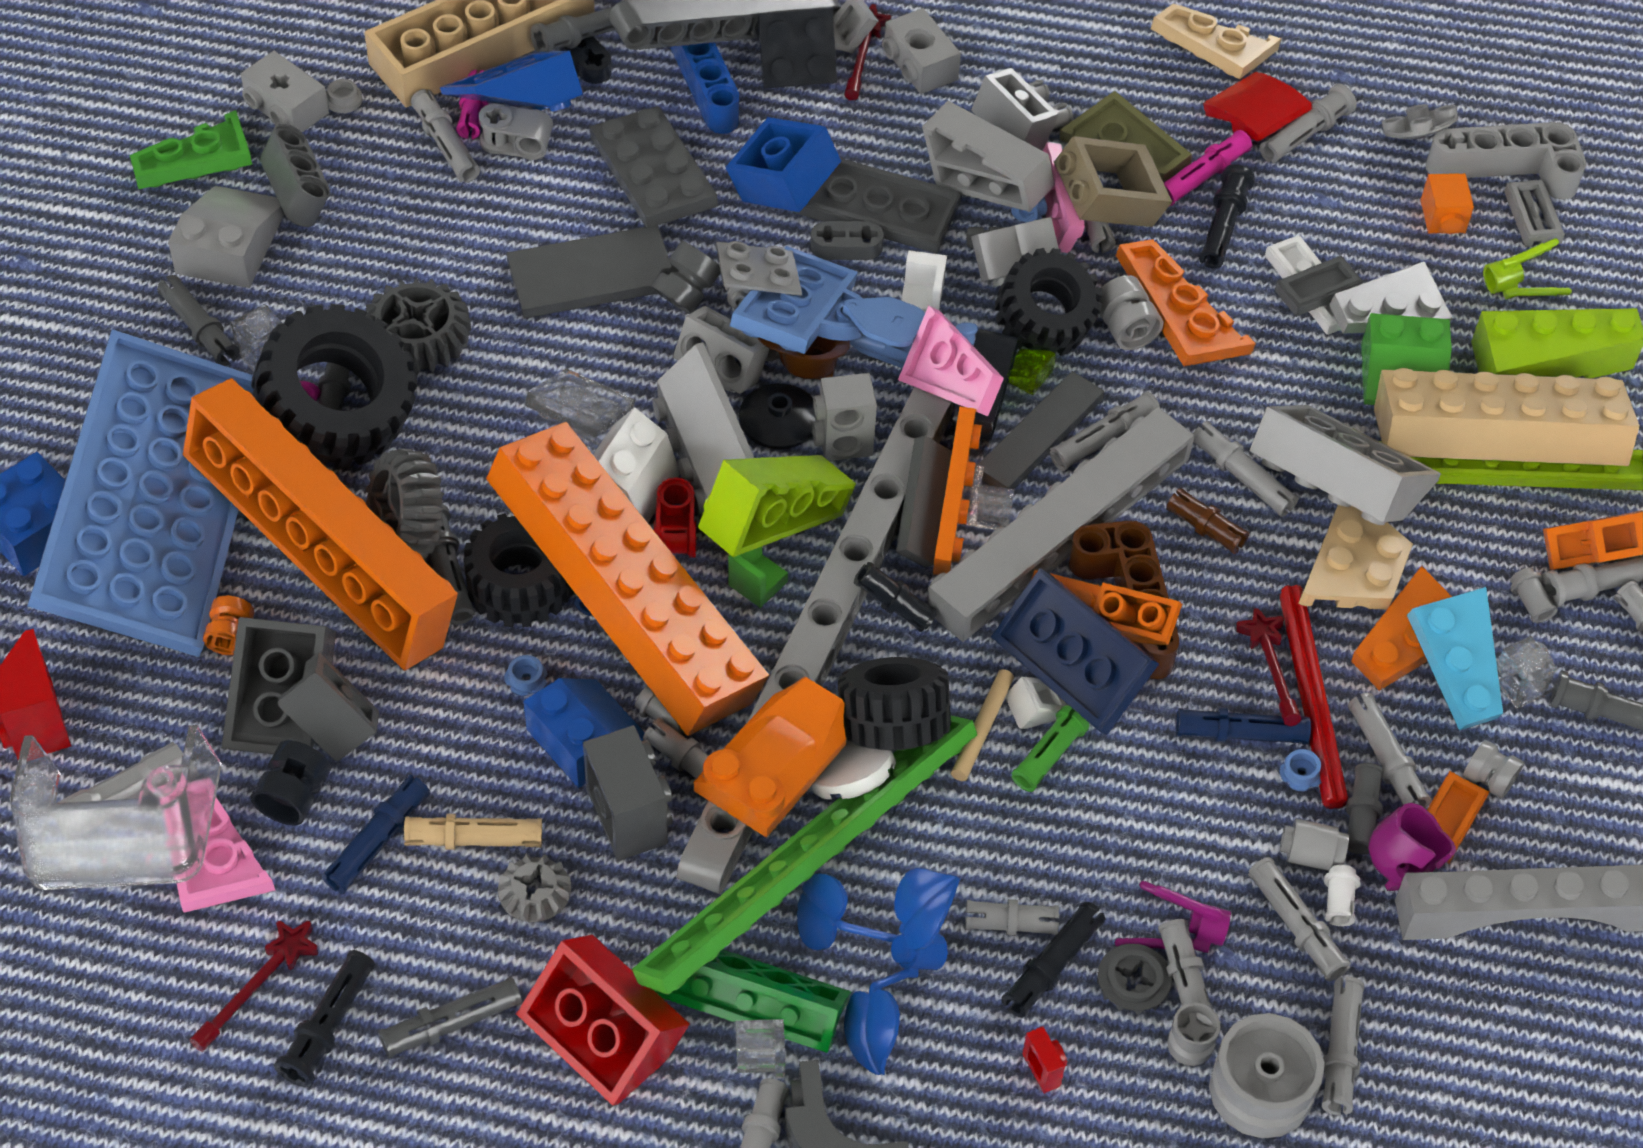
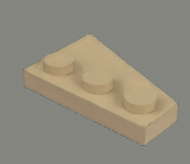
(1222, 46)

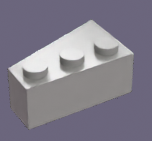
(985, 160)

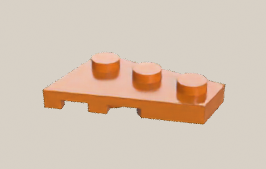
(1391, 645)

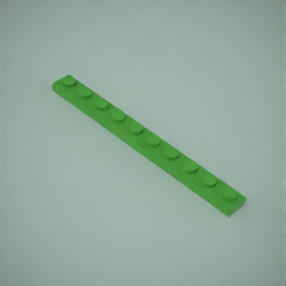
(792, 864)

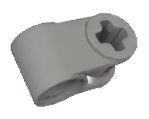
(517, 133)

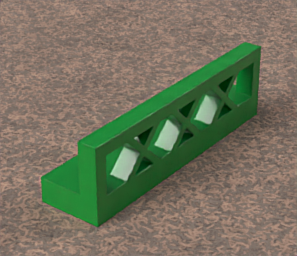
(753, 990)

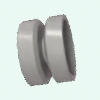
(1266, 1075)

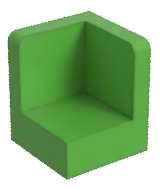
(755, 576)

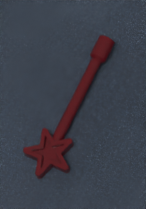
(854, 83)
(1265, 632)
(288, 946)

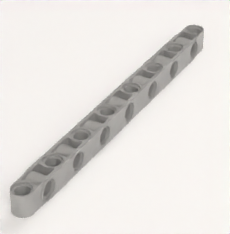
(834, 602)

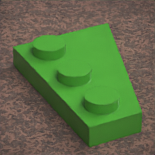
(201, 154)

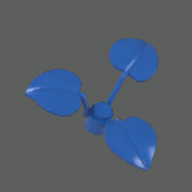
(921, 906)

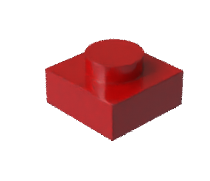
(1045, 1059)

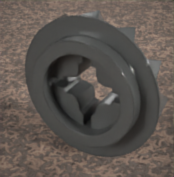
(1125, 961)

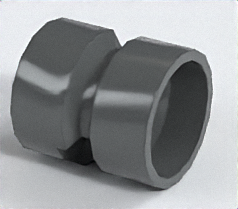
(686, 277)

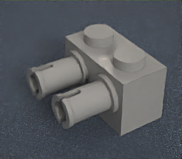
(1020, 107)

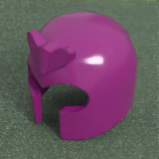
(1408, 843)

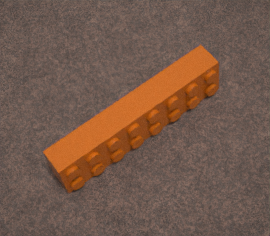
(319, 523)
(627, 577)

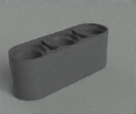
(295, 175)

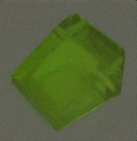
(1032, 369)

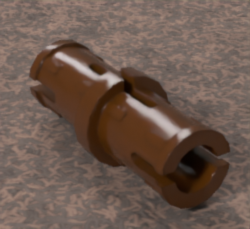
(1207, 520)

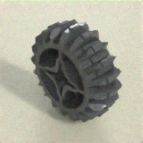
(417, 314)
(408, 497)

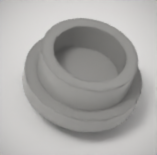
(343, 96)

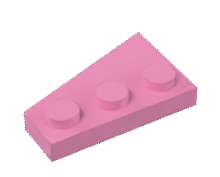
(950, 365)

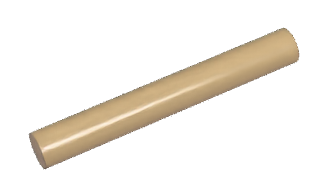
(983, 724)

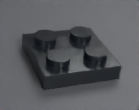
(797, 47)

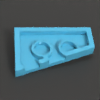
(1461, 655)

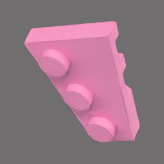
(227, 870)

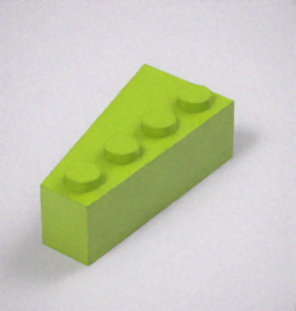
(1558, 342)
(772, 499)

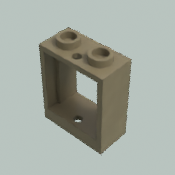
(1143, 194)

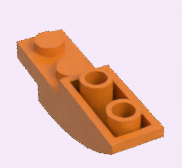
(1595, 540)
(1134, 613)

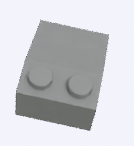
(225, 236)

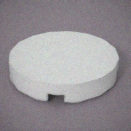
(854, 772)

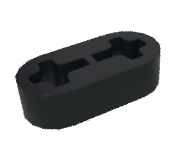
(591, 51)

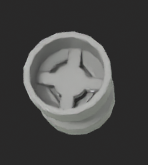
(1493, 769)
(1201, 1026)

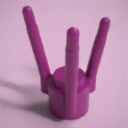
(1205, 921)

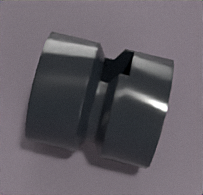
(290, 783)

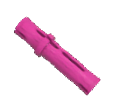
(1213, 161)

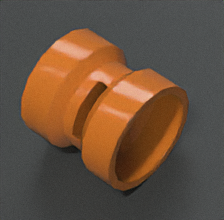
(222, 631)

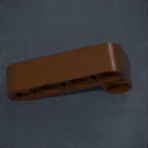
(1130, 556)

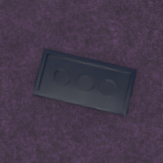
(1074, 651)

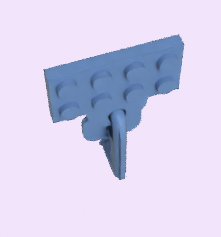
(830, 310)

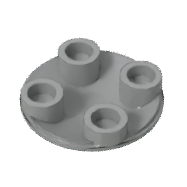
(1420, 122)

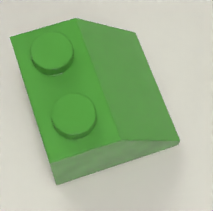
(1402, 342)

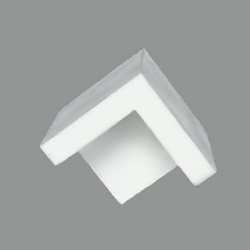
(924, 279)

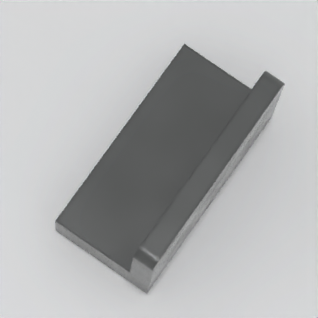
(330, 708)

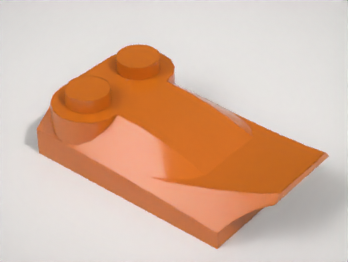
(775, 756)

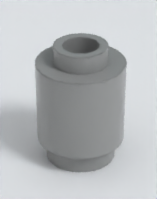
(1314, 844)

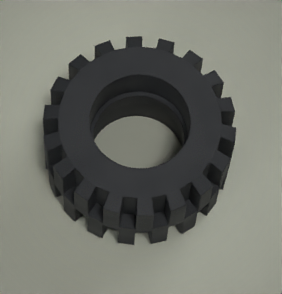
(1064, 280)
(505, 595)
(895, 703)

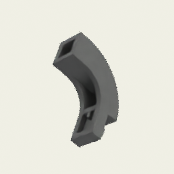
(807, 1119)

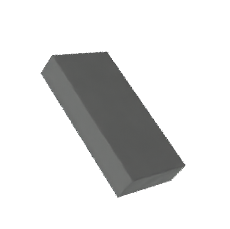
(1316, 285)

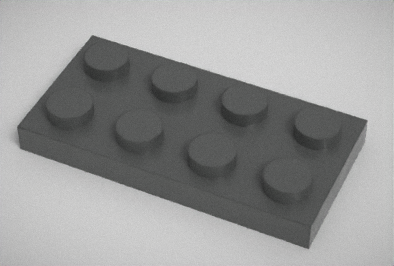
(653, 166)

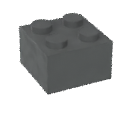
(627, 792)

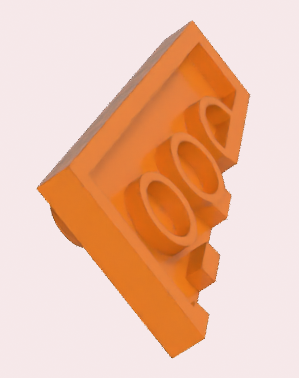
(1190, 323)
(960, 475)

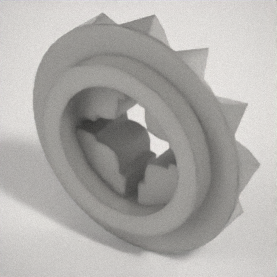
(544, 902)

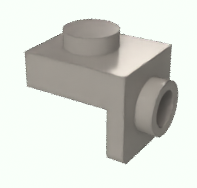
(852, 25)

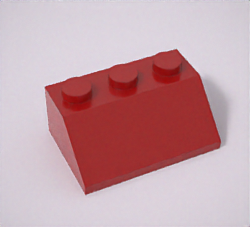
(601, 1018)

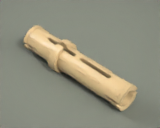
(472, 832)

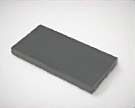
(902, 206)
(587, 271)

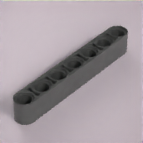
(689, 22)

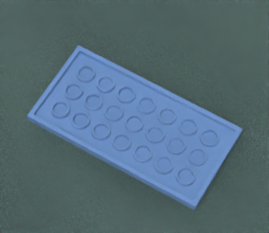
(136, 523)

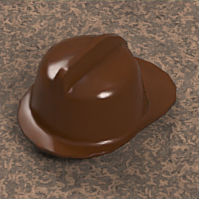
(817, 361)

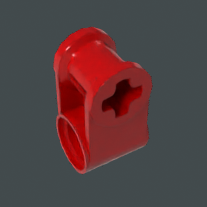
(676, 523)

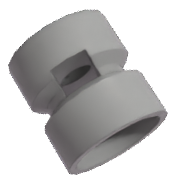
(1129, 313)

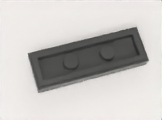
(924, 501)

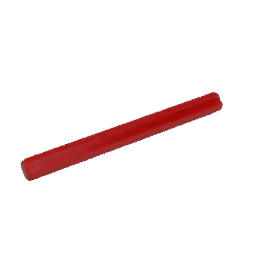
(1313, 697)

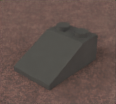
(266, 665)

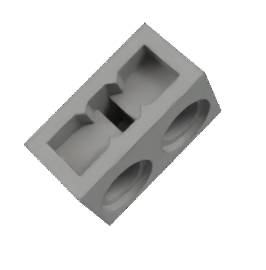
(723, 346)
(845, 417)

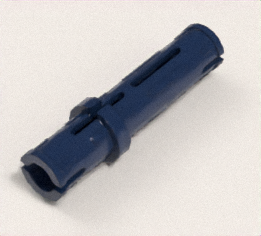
(1229, 725)
(387, 820)

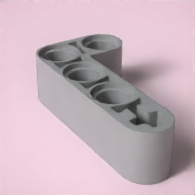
(1512, 150)

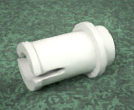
(1341, 894)

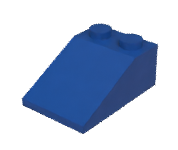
(532, 81)

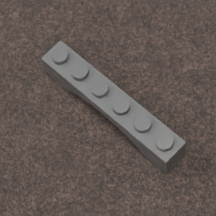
(1460, 901)

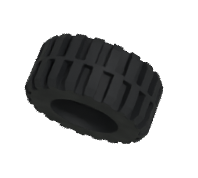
(359, 346)

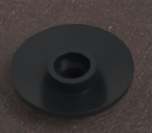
(773, 426)

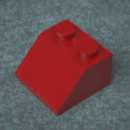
(29, 699)

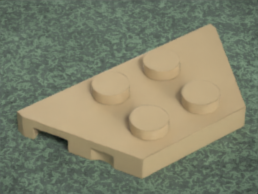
(1357, 563)

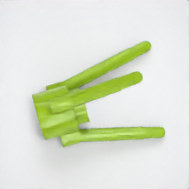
(1508, 273)

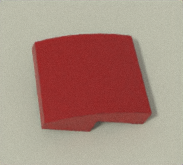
(1258, 105)

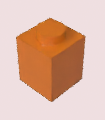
(1447, 203)

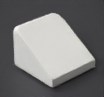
(1033, 703)

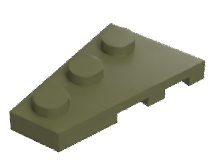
(1120, 121)

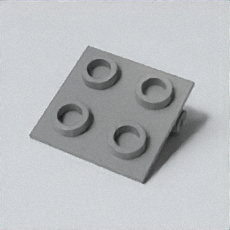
(757, 269)

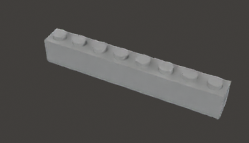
(1043, 532)

